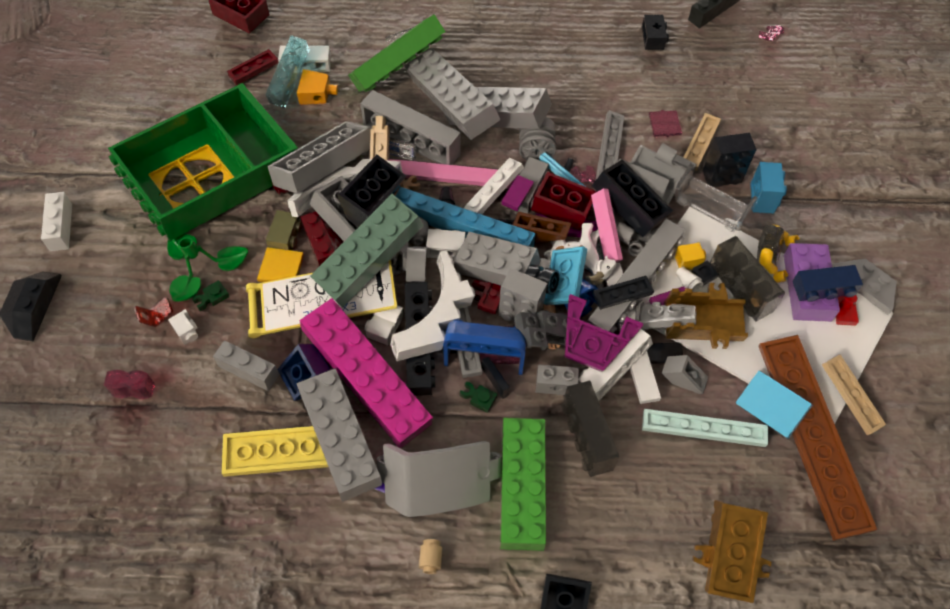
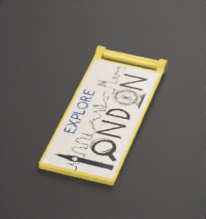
(294, 297)

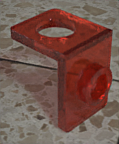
(155, 314)

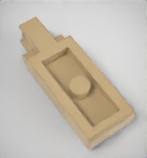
(379, 139)

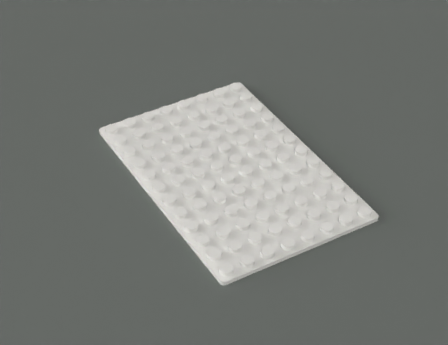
(819, 338)

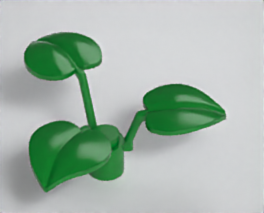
(186, 247)

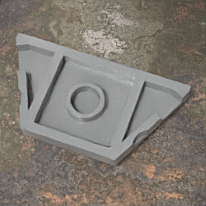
(877, 285)

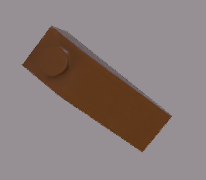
(544, 228)

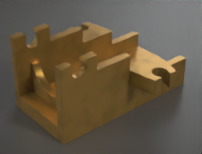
(716, 316)
(734, 551)

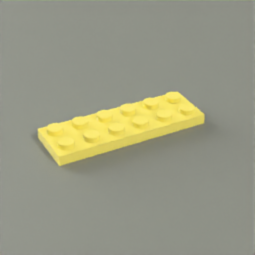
(271, 451)

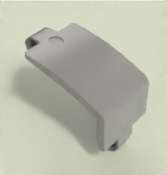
(660, 164)
(438, 478)

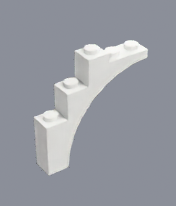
(300, 202)
(429, 333)

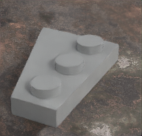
(659, 316)

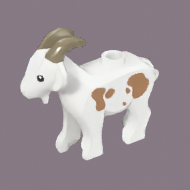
(599, 268)

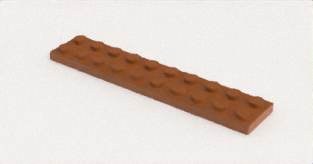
(819, 442)

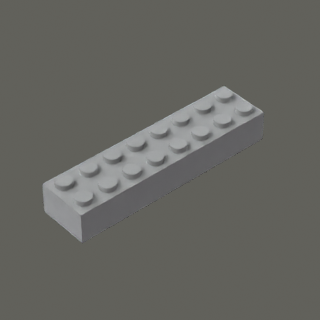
(452, 93)

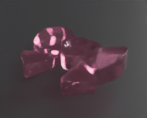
(773, 32)
(588, 175)

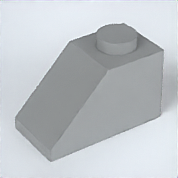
(685, 373)

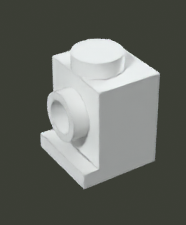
(184, 327)

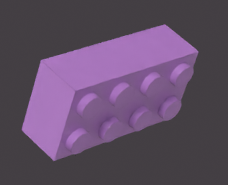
(809, 257)

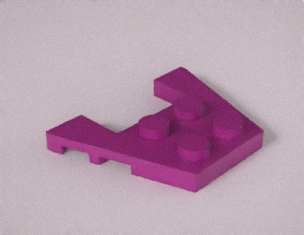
(592, 344)

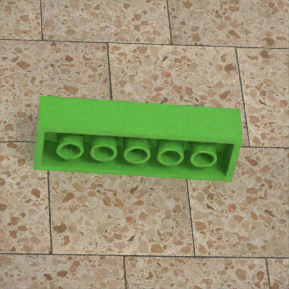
(399, 51)
(523, 485)

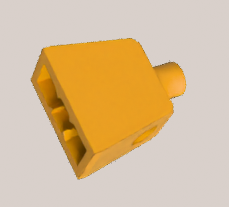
(315, 88)

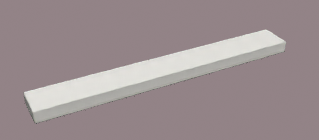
(641, 370)

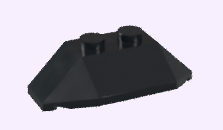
(28, 304)

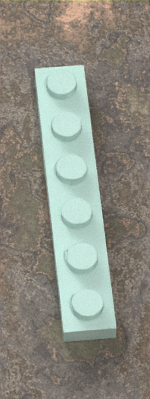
(705, 427)

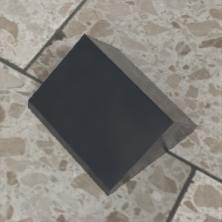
(565, 593)

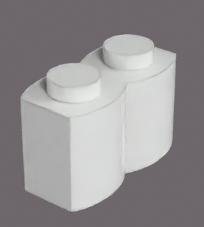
(384, 325)

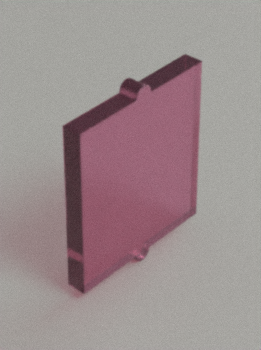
(665, 123)

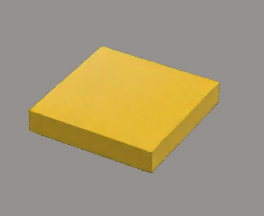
(279, 264)

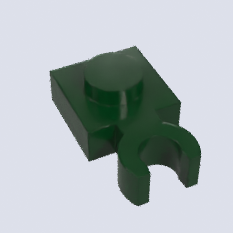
(212, 294)
(480, 398)

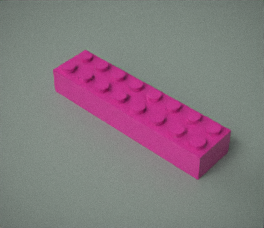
(366, 373)

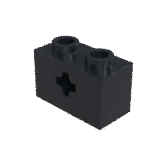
(654, 32)

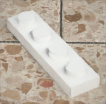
(494, 186)

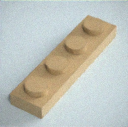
(702, 139)
(853, 394)

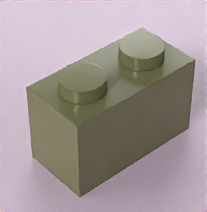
(283, 231)

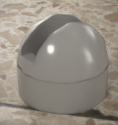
(634, 251)

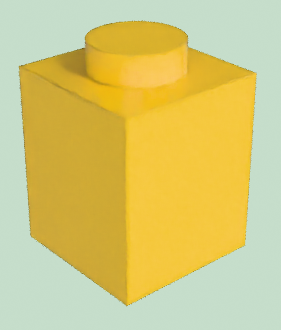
(690, 255)

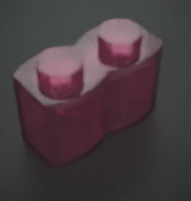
(129, 384)

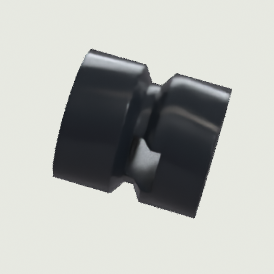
(547, 275)

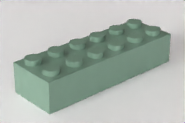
(367, 250)

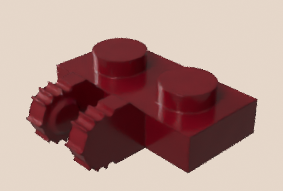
(489, 298)

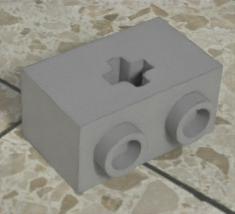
(555, 379)

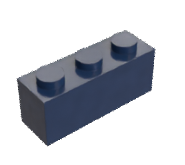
(827, 283)

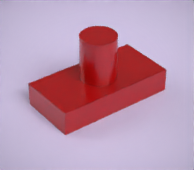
(848, 311)

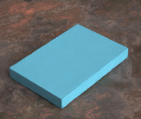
(570, 264)
(774, 404)

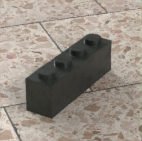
(707, 10)

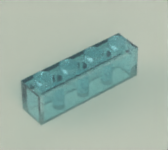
(287, 71)

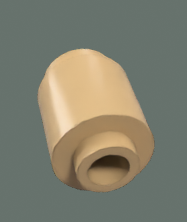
(430, 556)

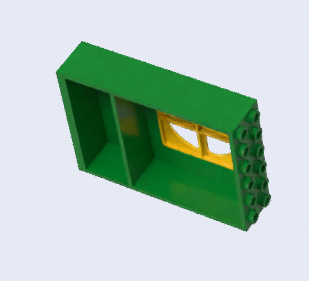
(225, 130)

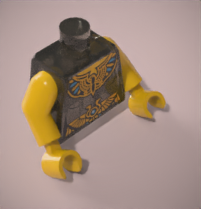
(770, 248)

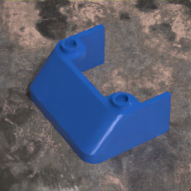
(484, 339)

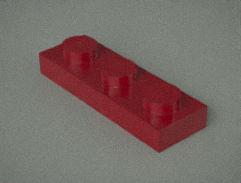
(252, 67)

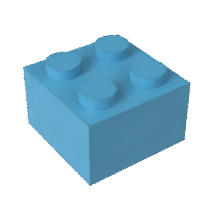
(768, 187)

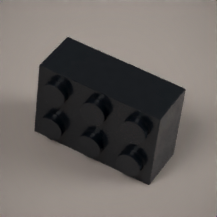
(729, 159)

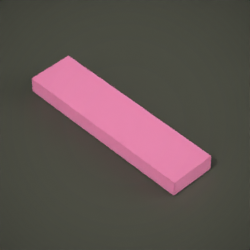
(606, 225)

